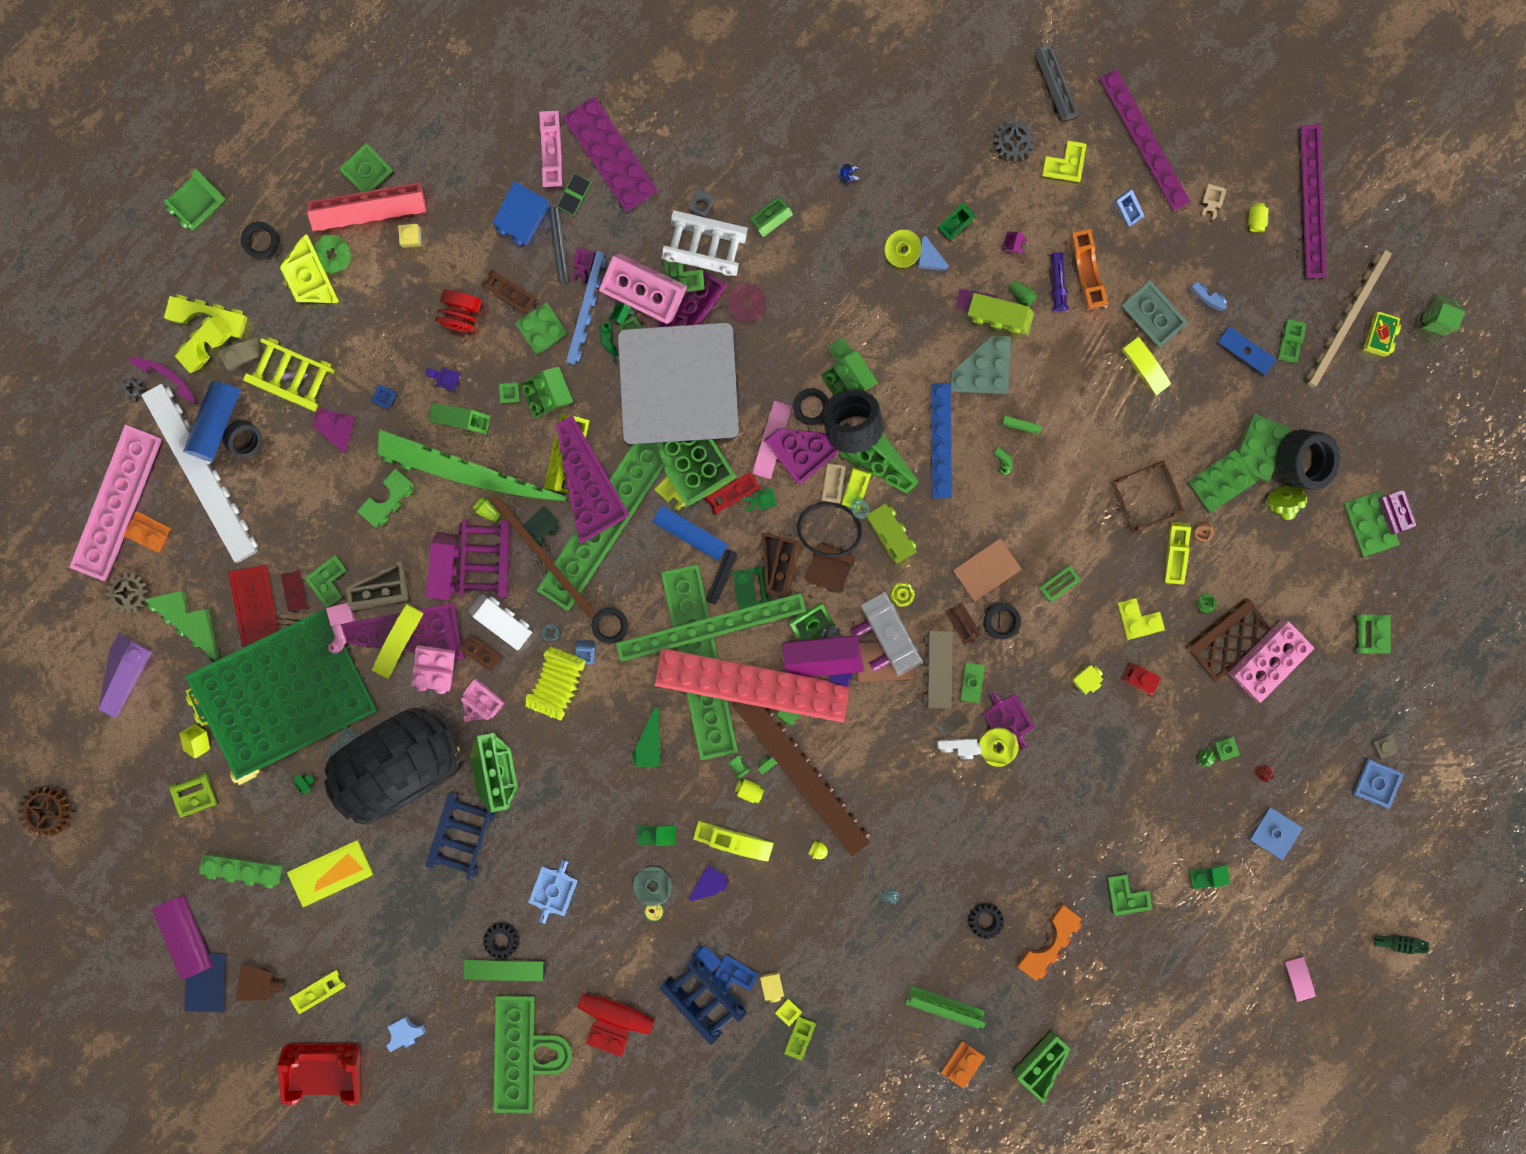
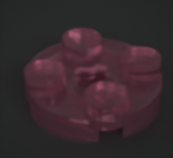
(751, 292)

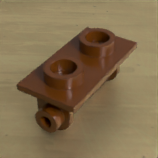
(963, 623)
(479, 652)

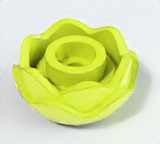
(896, 594)

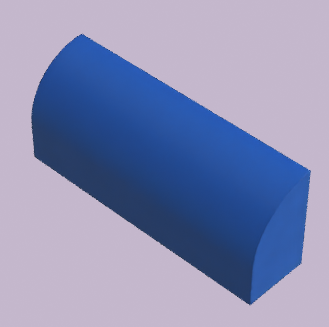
(211, 420)
(690, 533)

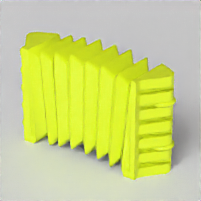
(556, 683)

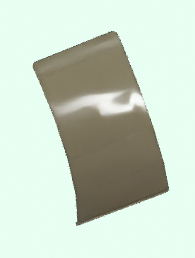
(951, 723)

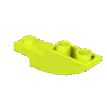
(733, 842)

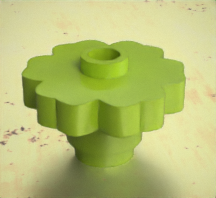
(1287, 501)

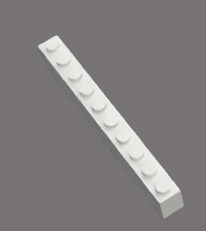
(200, 474)

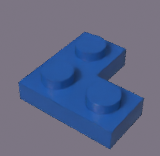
(734, 971)

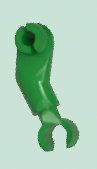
(606, 339)

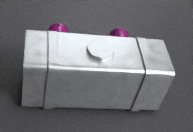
(891, 634)

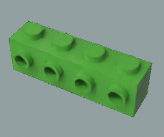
(240, 869)

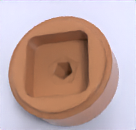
(1204, 531)

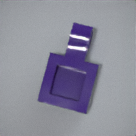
(446, 378)

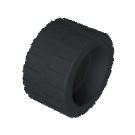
(849, 404)
(1324, 463)

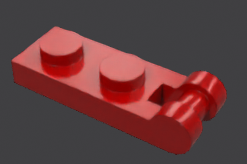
(733, 492)

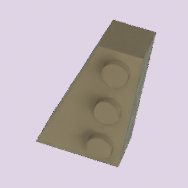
(379, 590)

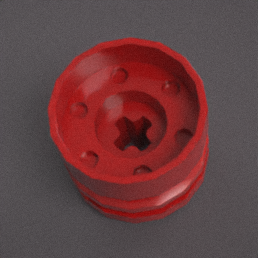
(458, 310)

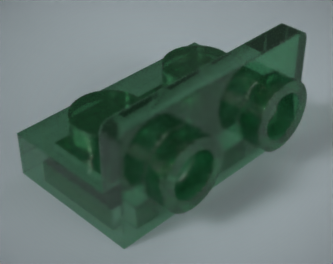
(541, 524)

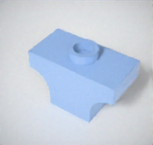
(403, 1033)

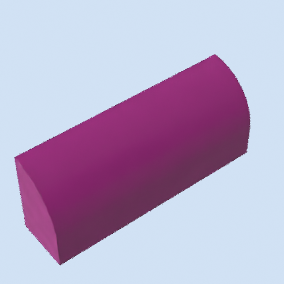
(182, 937)

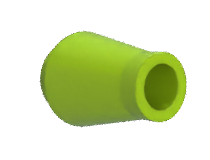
(486, 509)

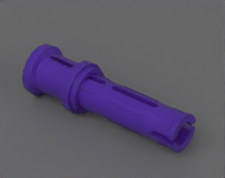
(1059, 291)

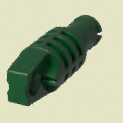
(1402, 944)

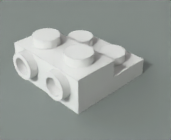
(963, 747)

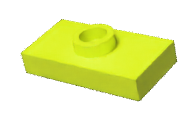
(856, 486)

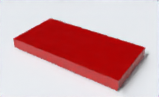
(253, 603)

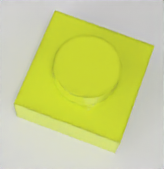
(788, 1012)

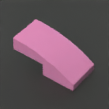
(1300, 979)

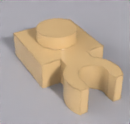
(1213, 198)

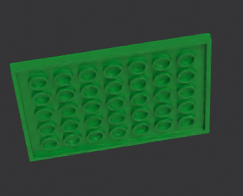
(280, 694)

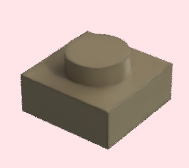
(1385, 746)

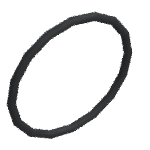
(822, 553)

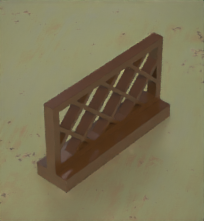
(1217, 629)

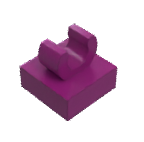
(1013, 242)

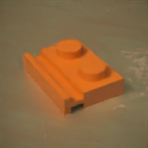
(147, 532)
(962, 1064)

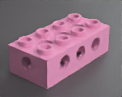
(632, 294)
(1283, 661)

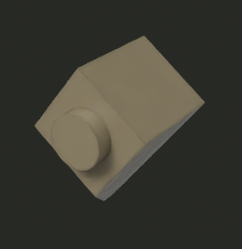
(241, 354)

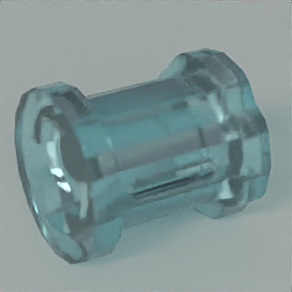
(854, 507)
(545, 633)

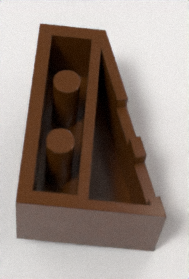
(780, 563)

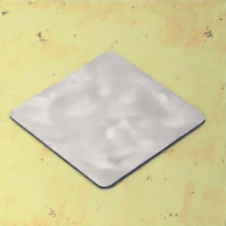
(678, 383)

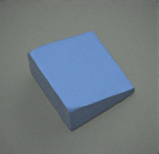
(586, 650)

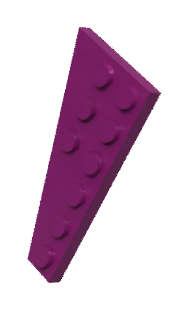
(591, 492)
(436, 629)

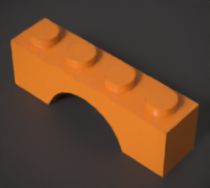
(1085, 260)
(1035, 962)

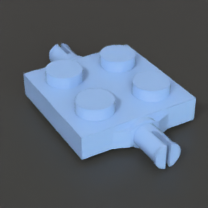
(553, 891)

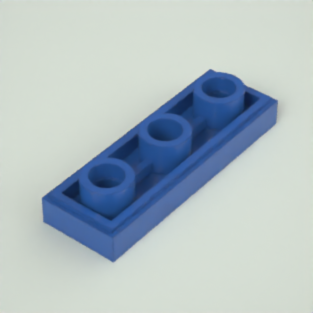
(1256, 358)

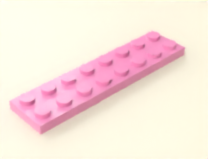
(115, 503)

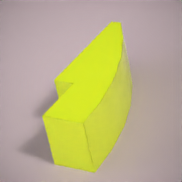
(1146, 366)
(1177, 552)

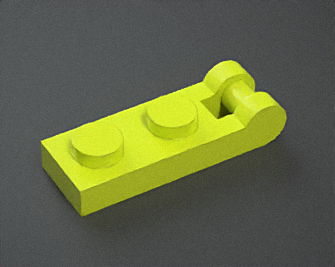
(316, 992)

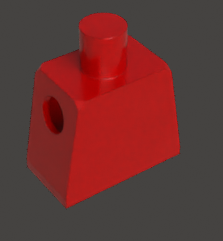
(1141, 678)

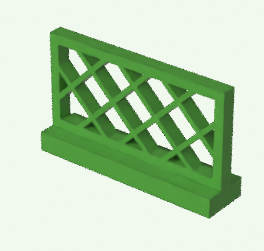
(945, 1007)

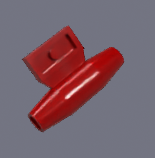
(613, 1023)

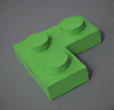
(692, 279)
(322, 578)
(1125, 902)

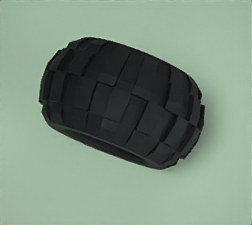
(390, 765)

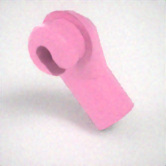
(339, 640)

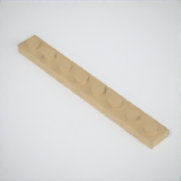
(1351, 311)

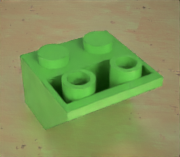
(849, 374)
(546, 392)

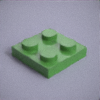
(366, 169)
(541, 328)

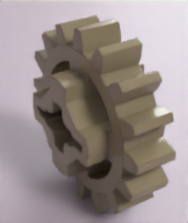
(126, 584)

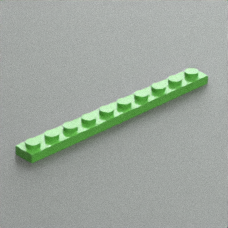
(711, 627)

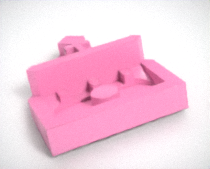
(480, 702)

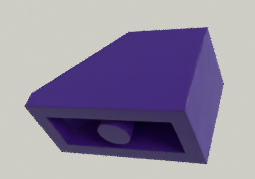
(709, 883)

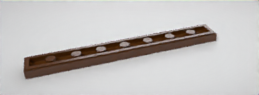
(543, 556)

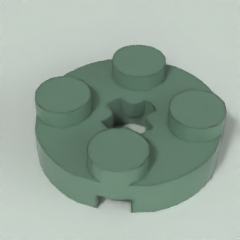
(661, 879)

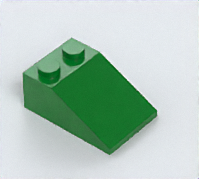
(648, 746)

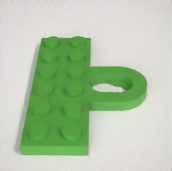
(515, 1054)

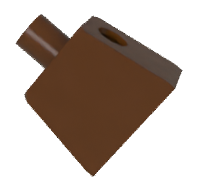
(256, 983)

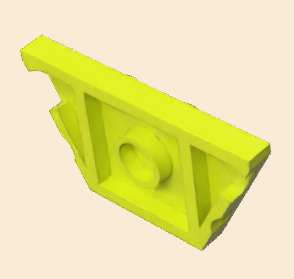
(306, 275)

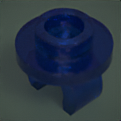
(846, 173)

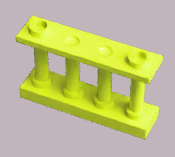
(274, 386)

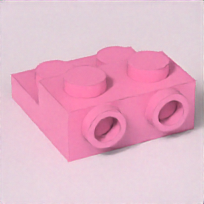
(433, 669)

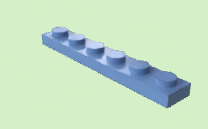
(585, 315)

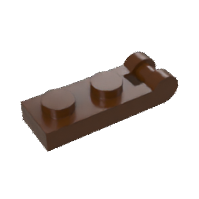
(509, 292)

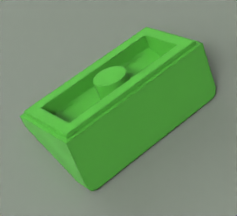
(771, 216)

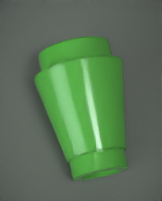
(1023, 293)

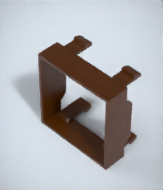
(1172, 486)

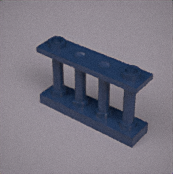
(441, 839)
(689, 1009)

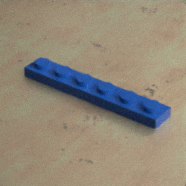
(941, 440)

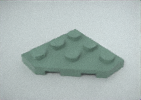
(985, 368)

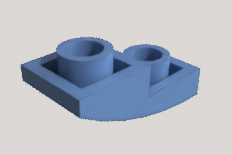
(1215, 301)

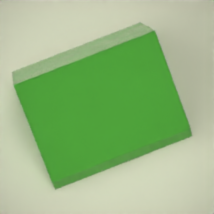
(810, 623)

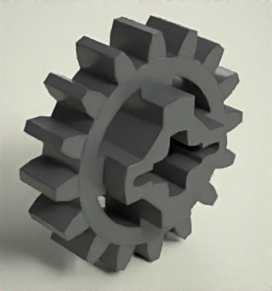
(1006, 140)

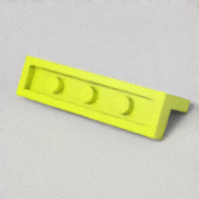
(556, 471)

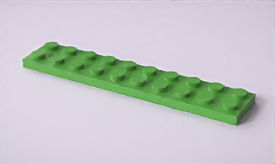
(580, 561)
(709, 714)

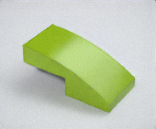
(799, 1038)

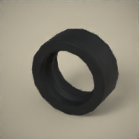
(259, 254)
(807, 392)
(251, 448)
(1016, 625)
(595, 628)

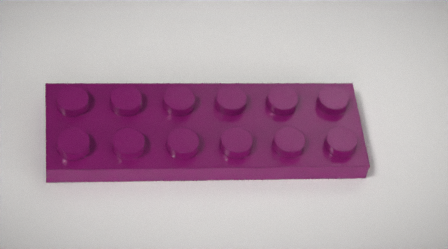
(610, 154)

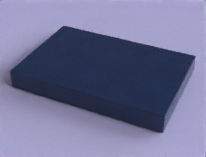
(207, 989)

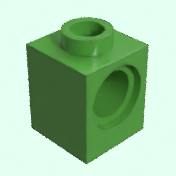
(1225, 748)

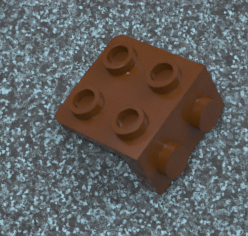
(829, 571)

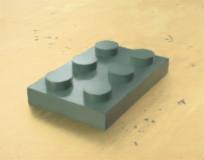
(1154, 314)

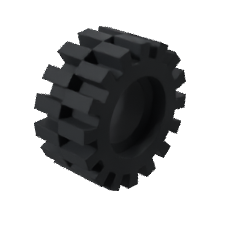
(978, 912)
(489, 944)

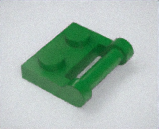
(745, 588)

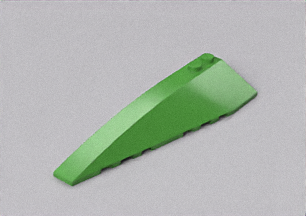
(435, 462)

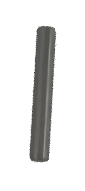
(558, 244)

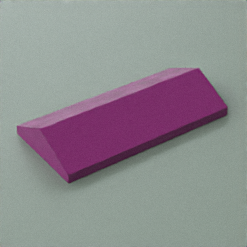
(698, 303)
(823, 656)

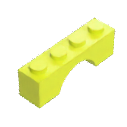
(182, 311)

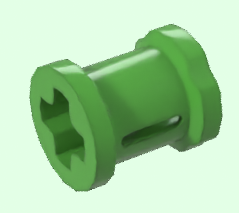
(738, 766)

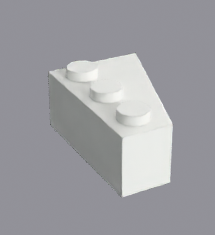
(500, 620)

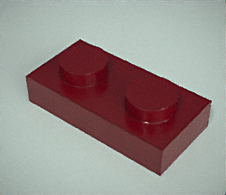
(294, 591)

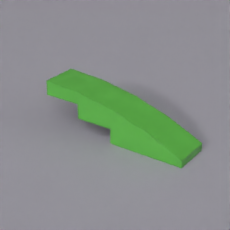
(503, 970)

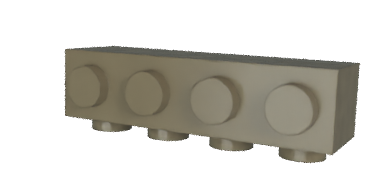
(939, 669)

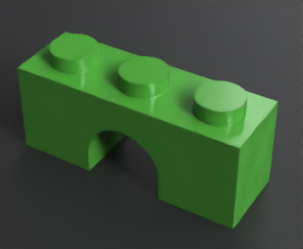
(399, 488)

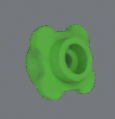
(1206, 757)

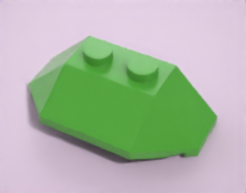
(493, 772)

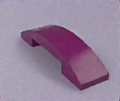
(184, 389)

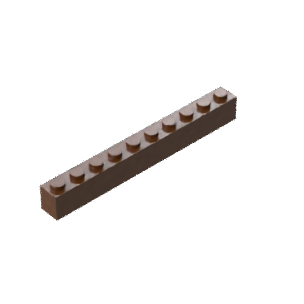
(804, 777)

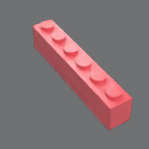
(366, 206)

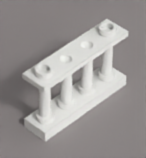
(710, 227)

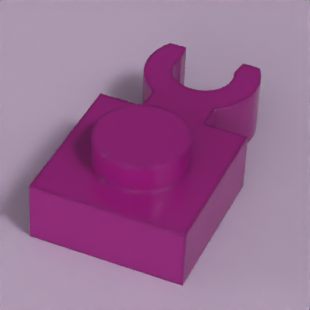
(583, 261)

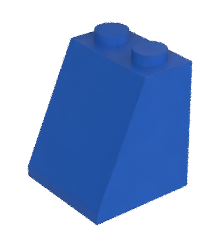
(521, 214)

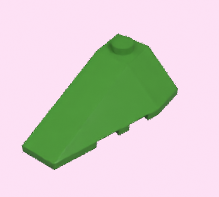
(885, 463)

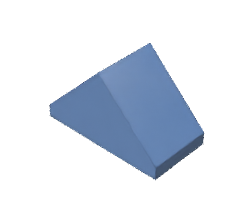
(1128, 207)
(930, 257)

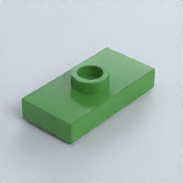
(972, 682)

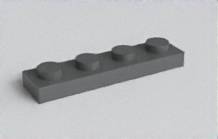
(1056, 82)

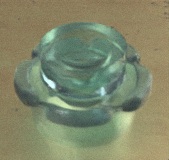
(890, 897)

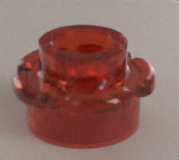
(1265, 773)

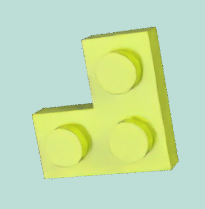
(1068, 168)
(1138, 625)

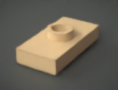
(833, 483)

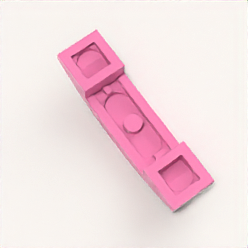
(551, 148)
(766, 459)

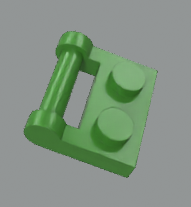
(1379, 633)

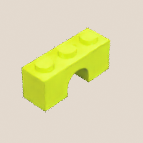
(192, 353)

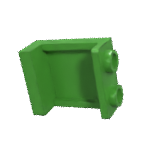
(194, 201)

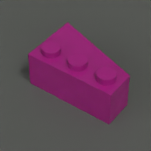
(442, 566)

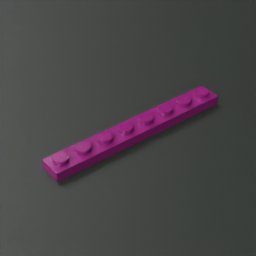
(1144, 140)
(1313, 201)

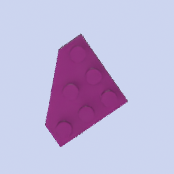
(800, 451)

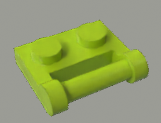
(195, 801)

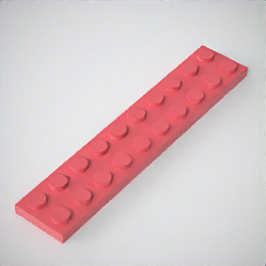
(751, 685)

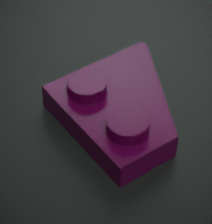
(334, 427)

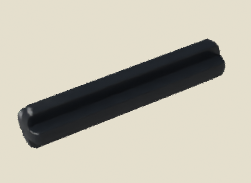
(721, 576)

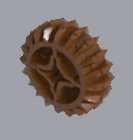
(41, 819)

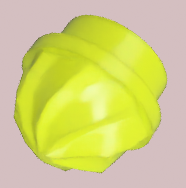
(818, 850)

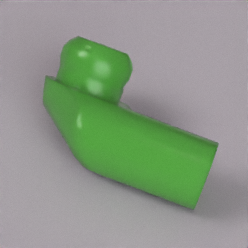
(1005, 461)

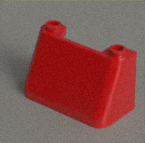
(319, 1071)

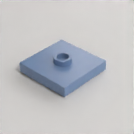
(1378, 783)
(1276, 833)

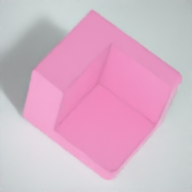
(340, 614)

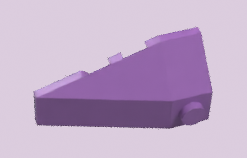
(122, 671)

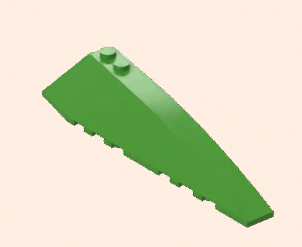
(692, 465)

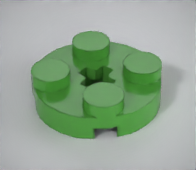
(342, 249)

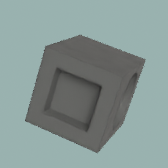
(704, 196)

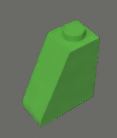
(459, 418)

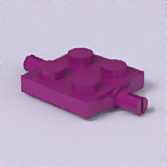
(1009, 715)

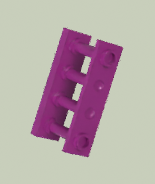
(500, 568)

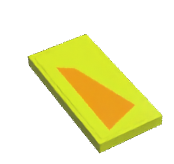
(330, 873)

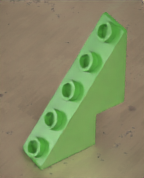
(194, 625)

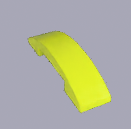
(397, 641)

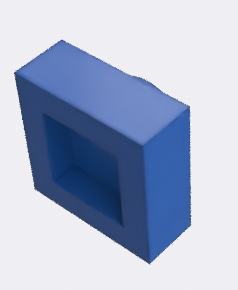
(383, 396)

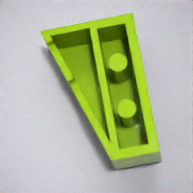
(1001, 314)
(891, 533)

